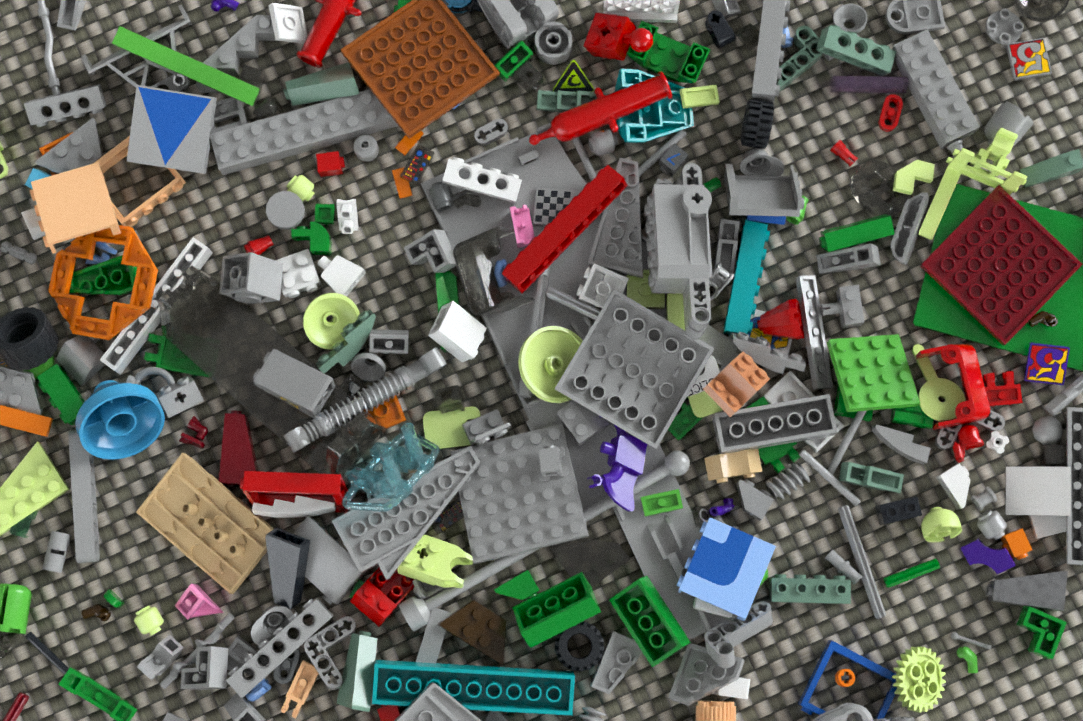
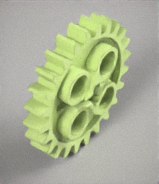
(919, 679)

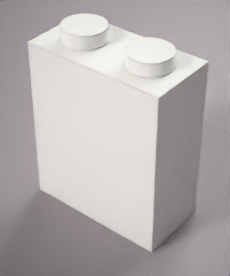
(457, 332)

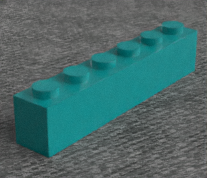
(745, 278)

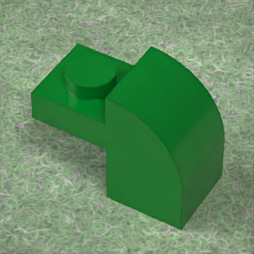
(317, 235)

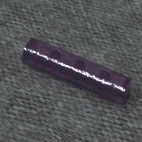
(868, 84)

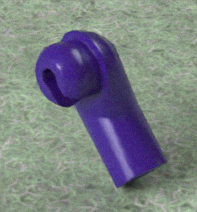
(721, 510)

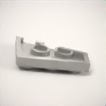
(617, 659)

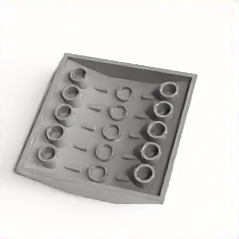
(634, 369)

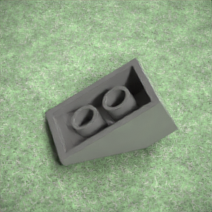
(581, 422)

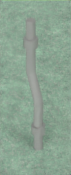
(44, 14)

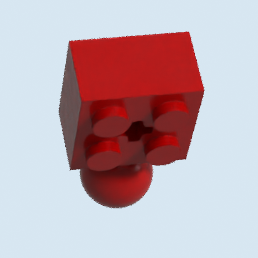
(613, 35)

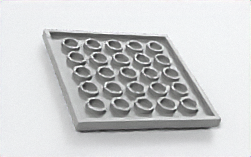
(510, 502)

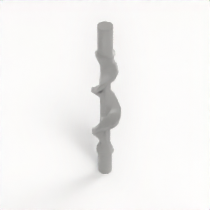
(191, 659)

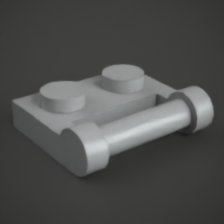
(228, 109)

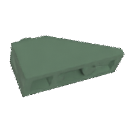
(1053, 168)

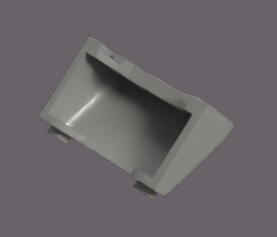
(328, 562)

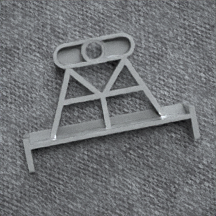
(175, 82)

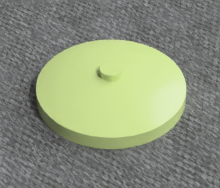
(545, 359)

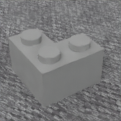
(432, 248)
(209, 670)

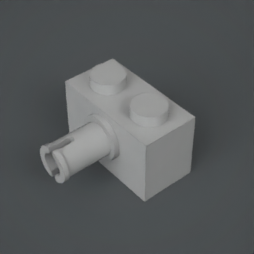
(847, 306)

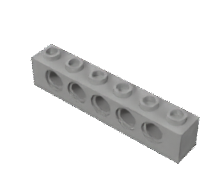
(244, 685)

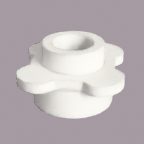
(1003, 440)

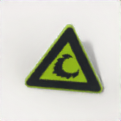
(573, 80)

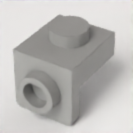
(424, 590)

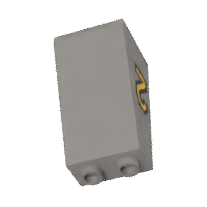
(294, 382)

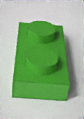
(661, 502)

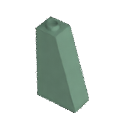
(322, 85)
(358, 672)

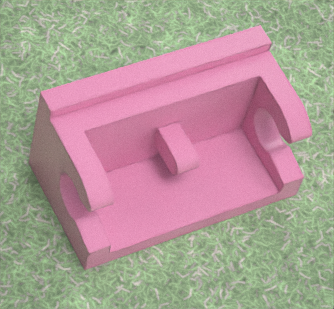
(522, 225)

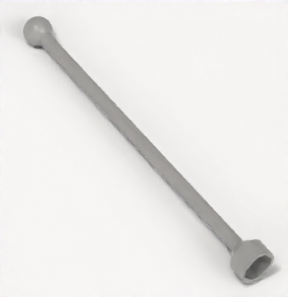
(417, 611)

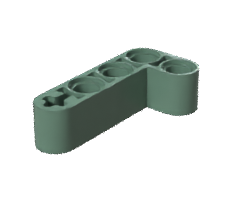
(805, 54)

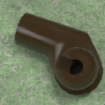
(1043, 318)
(98, 611)

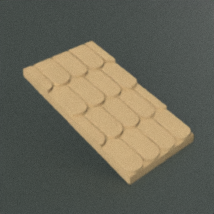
(206, 523)

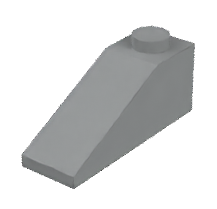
(849, 259)

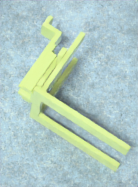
(958, 165)

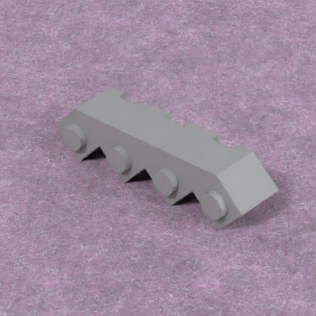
(241, 45)

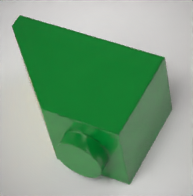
(519, 587)

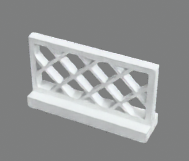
(644, 10)

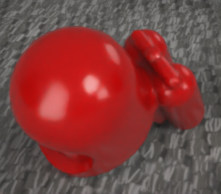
(968, 439)

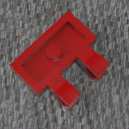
(1002, 395)

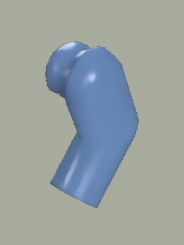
(499, 267)

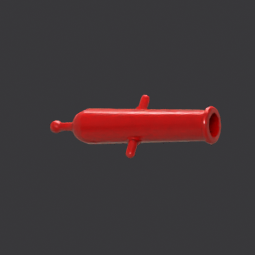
(325, 30)
(605, 110)

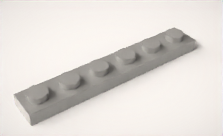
(814, 332)

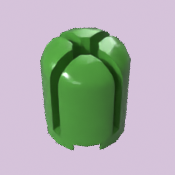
(14, 608)

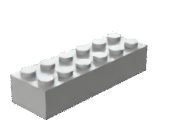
(934, 89)
(775, 424)

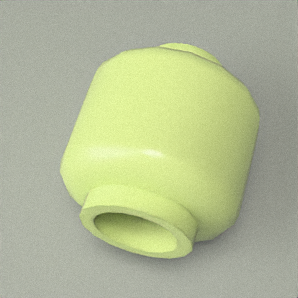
(302, 187)
(148, 620)

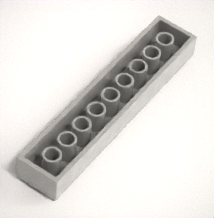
(299, 131)

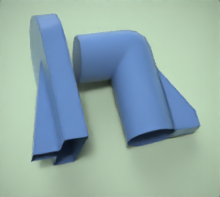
(104, 257)
(259, 690)

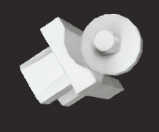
(347, 216)

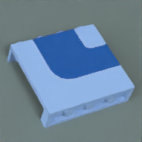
(726, 568)

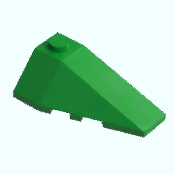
(104, 278)

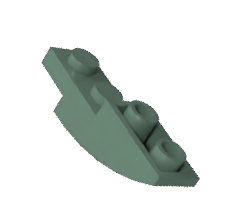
(355, 337)

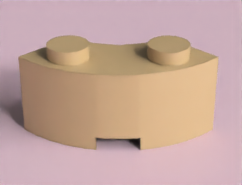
(733, 464)

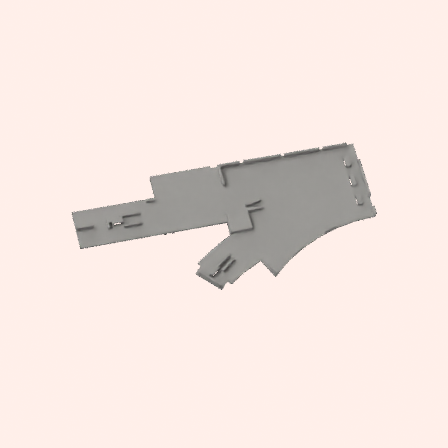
(658, 540)

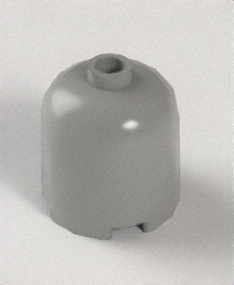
(1009, 118)

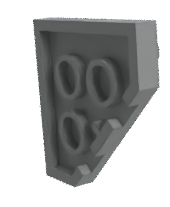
(701, 675)

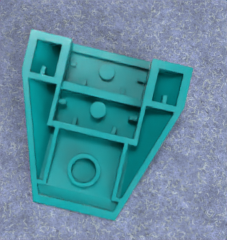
(656, 119)

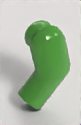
(970, 657)

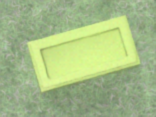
(699, 96)

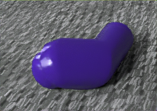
(217, 4)

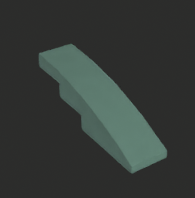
(562, 100)

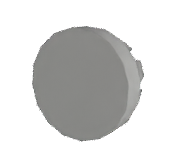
(285, 210)

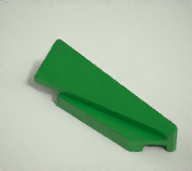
(446, 291)

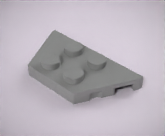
(75, 151)
(19, 390)

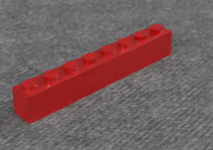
(564, 229)

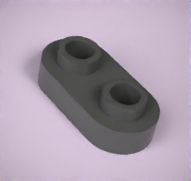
(289, 665)

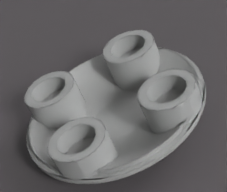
(1004, 27)

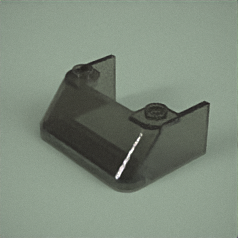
(478, 276)

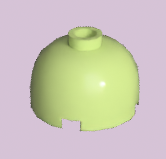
(940, 524)

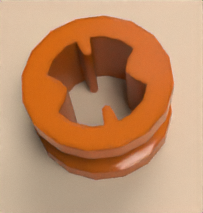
(848, 682)

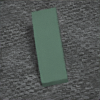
(871, 477)

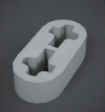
(493, 136)

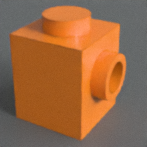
(1016, 544)

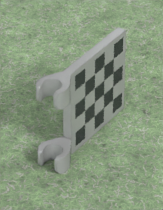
(550, 202)

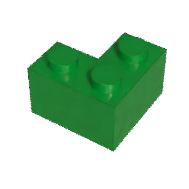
(1046, 631)

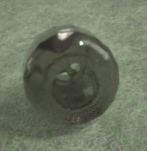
(267, 108)

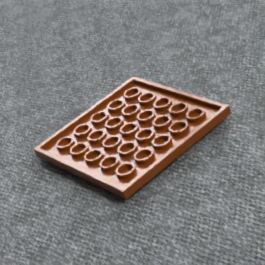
(420, 63)

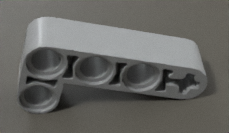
(725, 636)

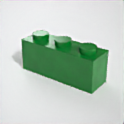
(62, 393)

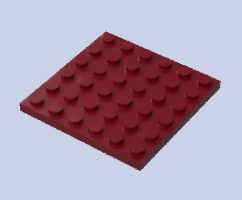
(1001, 265)

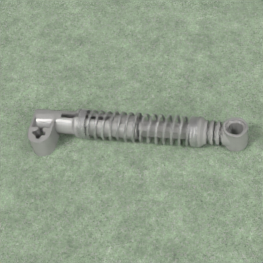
(402, 379)

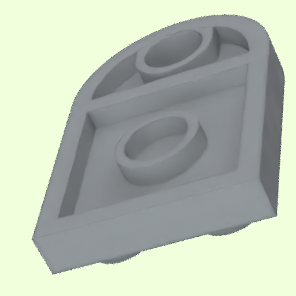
(915, 16)

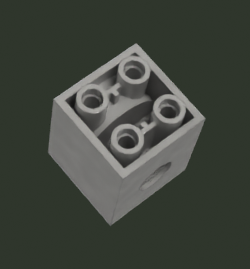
(251, 278)

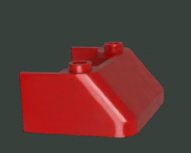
(976, 404)

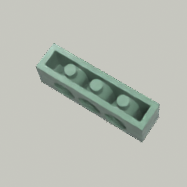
(829, 45)

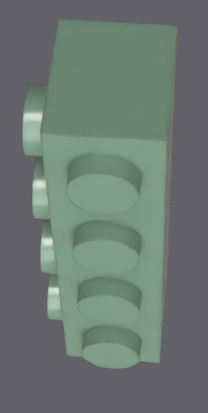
(809, 590)

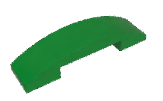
(98, 695)

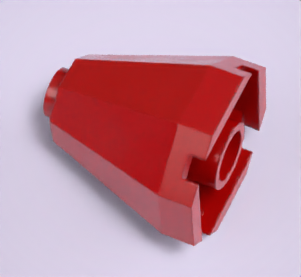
(783, 321)

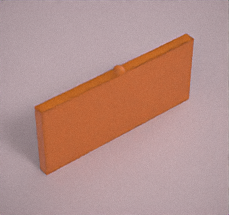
(406, 144)
(402, 185)

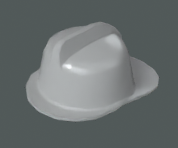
(760, 163)
(269, 622)

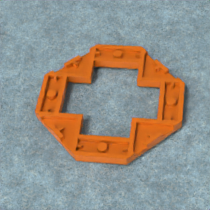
(121, 313)

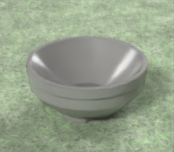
(850, 13)
(366, 370)

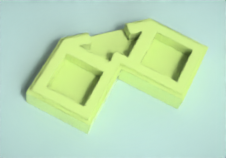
(906, 176)

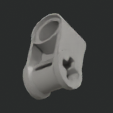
(718, 281)

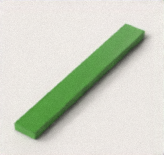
(185, 66)

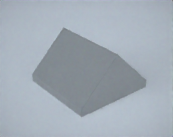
(81, 358)

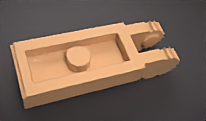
(300, 687)

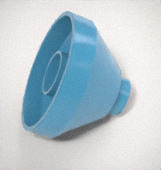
(119, 420)

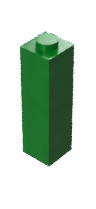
(856, 233)

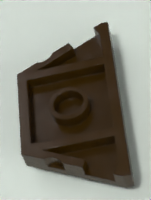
(479, 629)

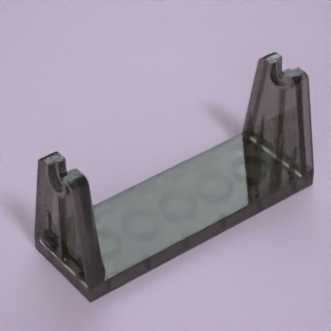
(230, 346)

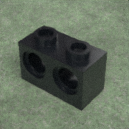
(898, 510)

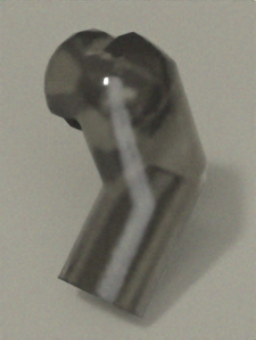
(468, 199)

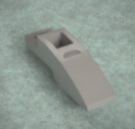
(761, 353)

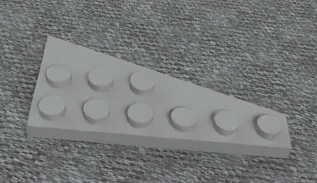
(619, 232)

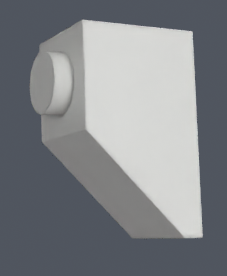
(956, 484)

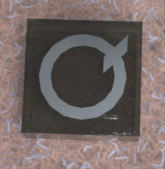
(701, 514)

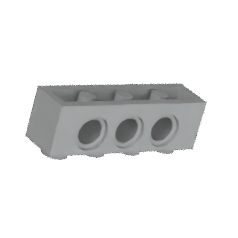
(35, 107)

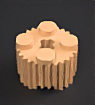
(715, 711)

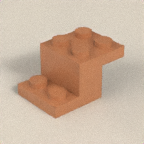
(736, 383)

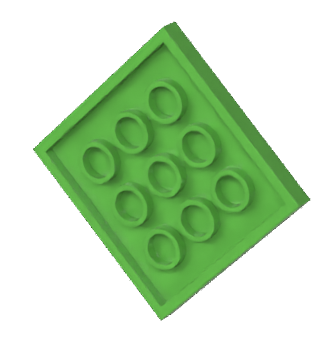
(873, 373)

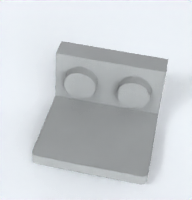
(484, 427)

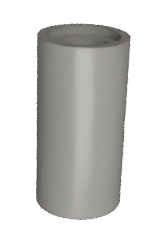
(56, 551)

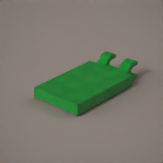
(170, 358)
(774, 453)

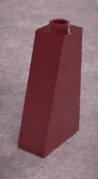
(237, 449)

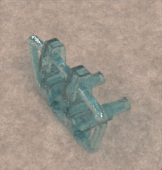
(394, 460)

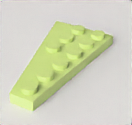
(29, 488)

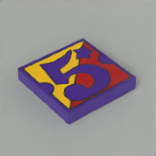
(1046, 363)

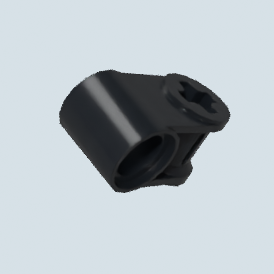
(720, 32)

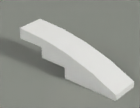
(300, 508)

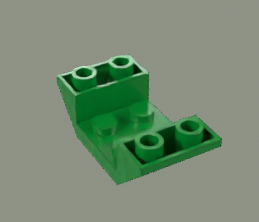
(671, 57)

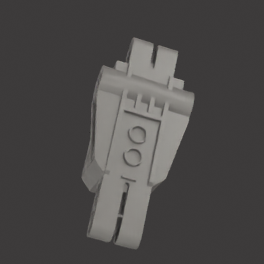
(681, 245)

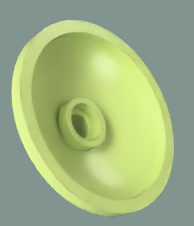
(324, 332)

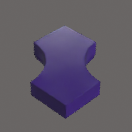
(997, 559)

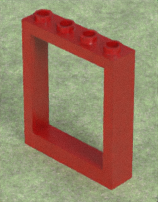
(268, 486)

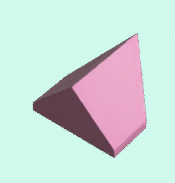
(196, 603)

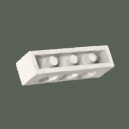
(452, 178)

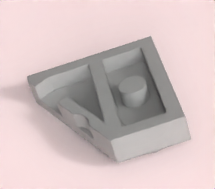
(240, 650)

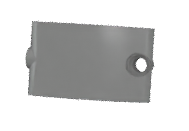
(518, 18)

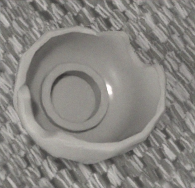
(1047, 430)

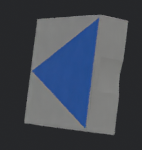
(171, 129)

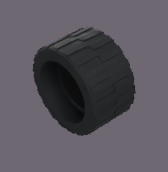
(33, 350)

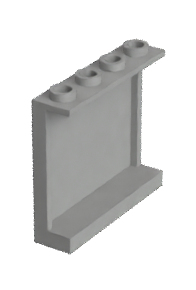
(763, 194)

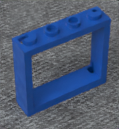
(831, 647)

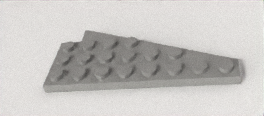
(391, 535)

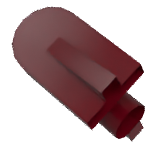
(201, 431)

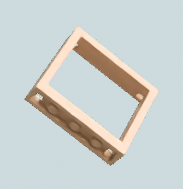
(117, 154)

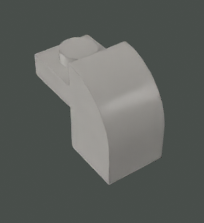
(161, 657)

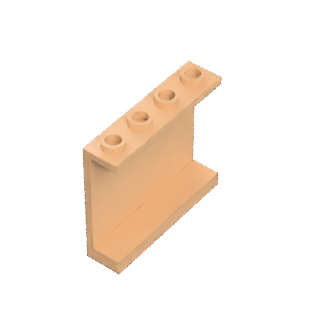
(73, 204)

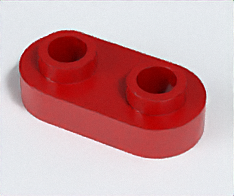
(889, 113)

